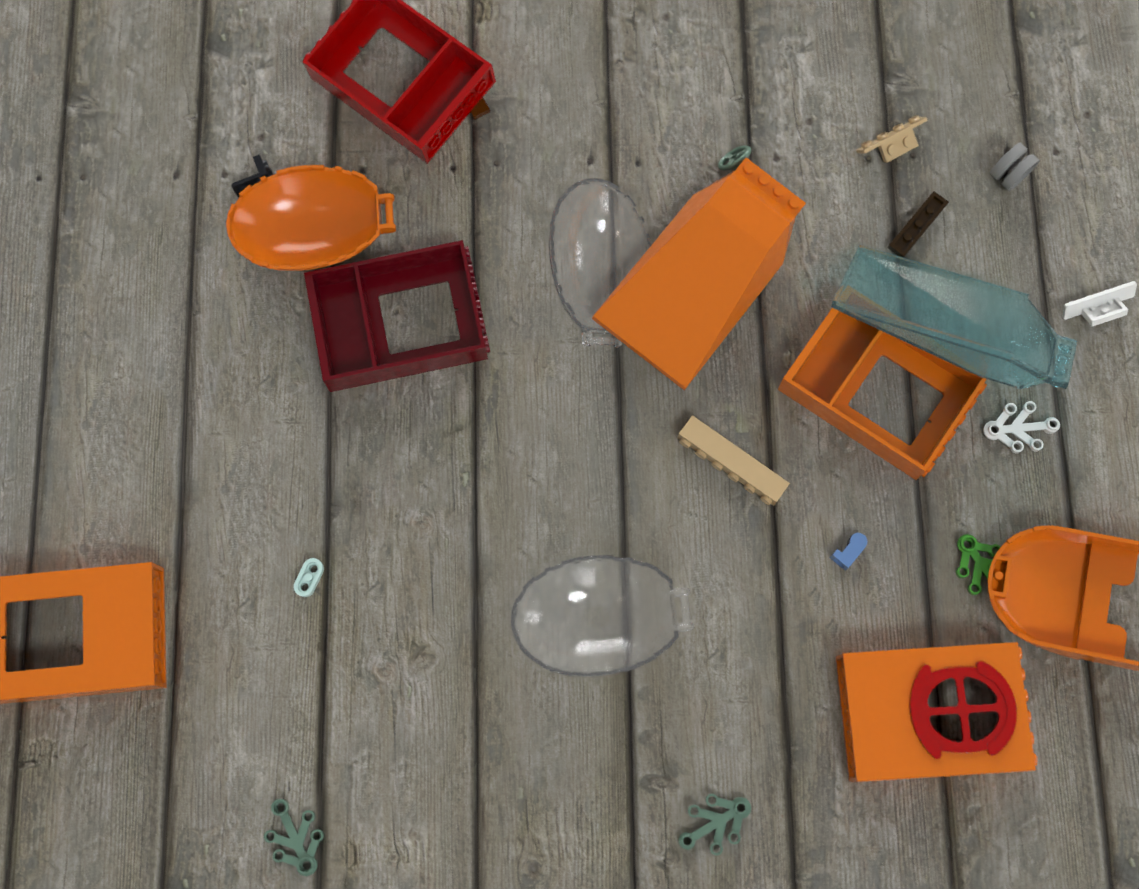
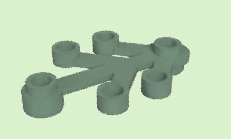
(718, 822)
(295, 839)

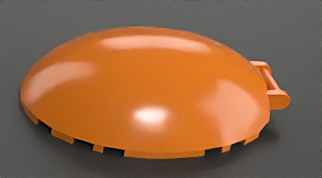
(308, 218)

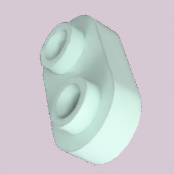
(307, 577)

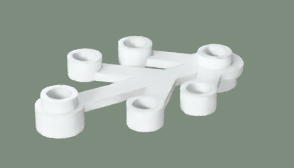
(1018, 428)

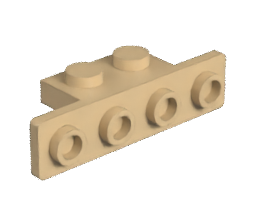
(895, 142)

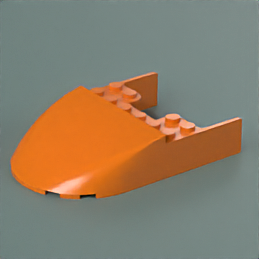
(1057, 590)

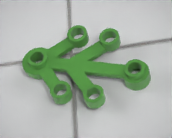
(981, 564)

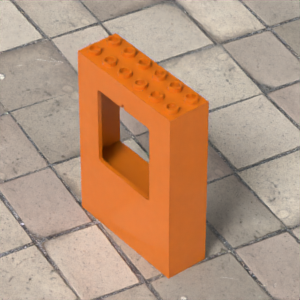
(839, 362)
(120, 632)

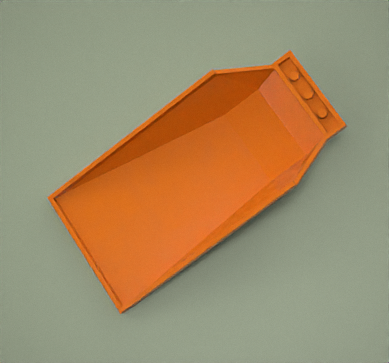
(703, 272)

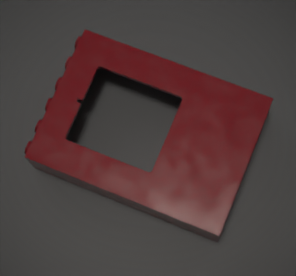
(351, 323)

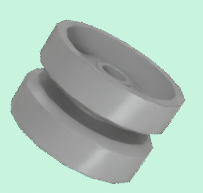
(1014, 166)

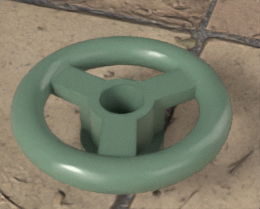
(735, 158)

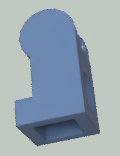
(854, 547)

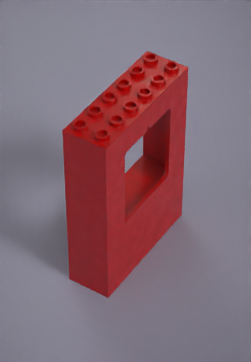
(435, 99)

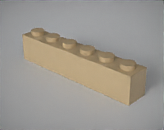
(733, 461)

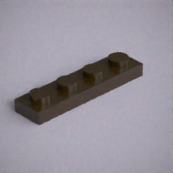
(918, 224)

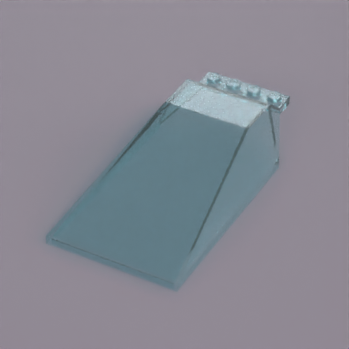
(956, 319)

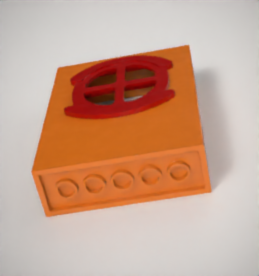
(890, 716)

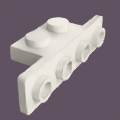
(1102, 305)

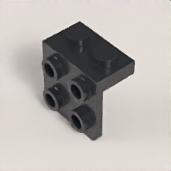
(263, 169)

